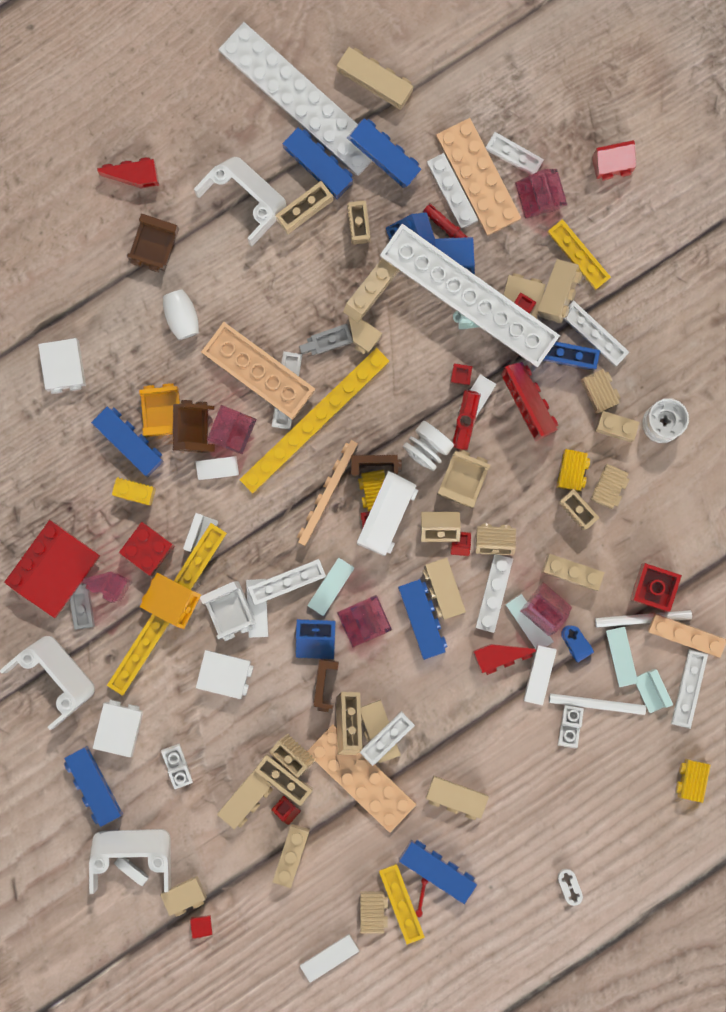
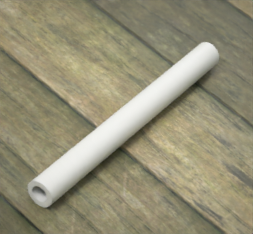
(640, 618)
(597, 704)

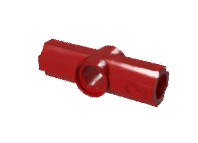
(468, 408)

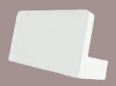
(198, 527)

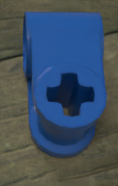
(578, 646)

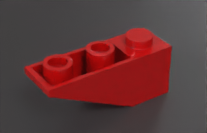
(137, 174)
(494, 655)

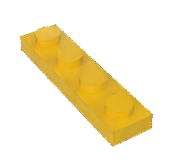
(579, 254)
(401, 904)

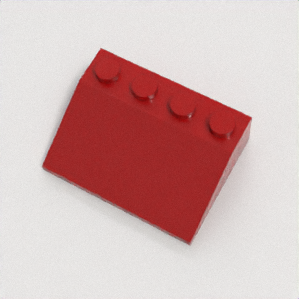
(529, 402)
(52, 568)

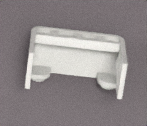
(269, 199)
(387, 514)
(62, 669)
(130, 843)

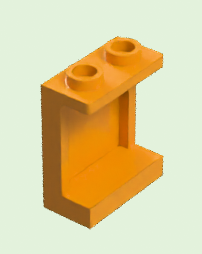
(158, 409)
(170, 600)

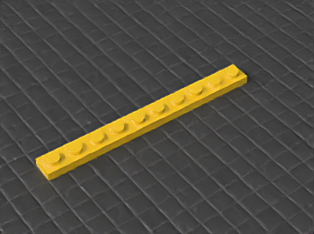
(314, 420)
(156, 626)

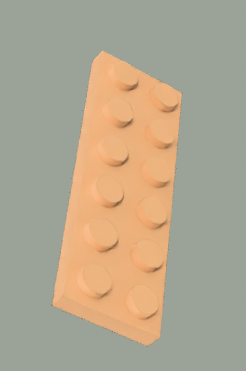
(478, 176)
(258, 370)
(362, 781)

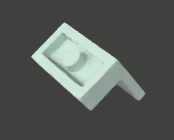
(653, 691)

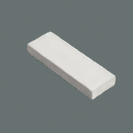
(514, 154)
(259, 613)
(540, 674)
(387, 738)
(329, 958)

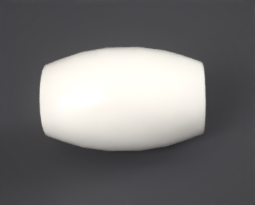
(180, 314)

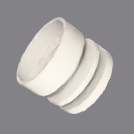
(674, 415)
(428, 446)

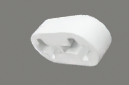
(131, 870)
(574, 885)

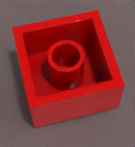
(146, 549)
(655, 587)

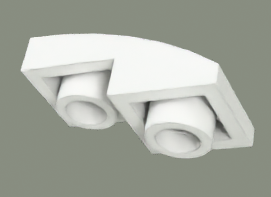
(484, 387)
(217, 468)
(570, 726)
(177, 766)

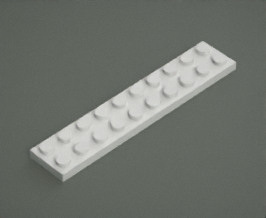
(294, 95)
(469, 295)

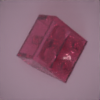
(541, 193)
(231, 430)
(110, 584)
(546, 609)
(364, 621)

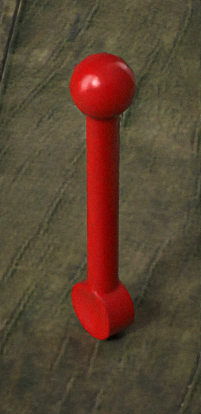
(419, 912)

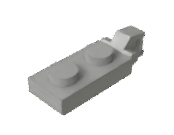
(327, 340)
(82, 608)

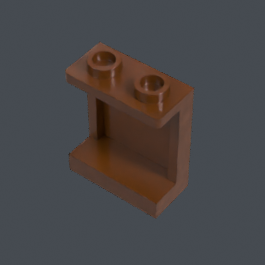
(153, 243)
(191, 427)
(374, 460)
(318, 701)

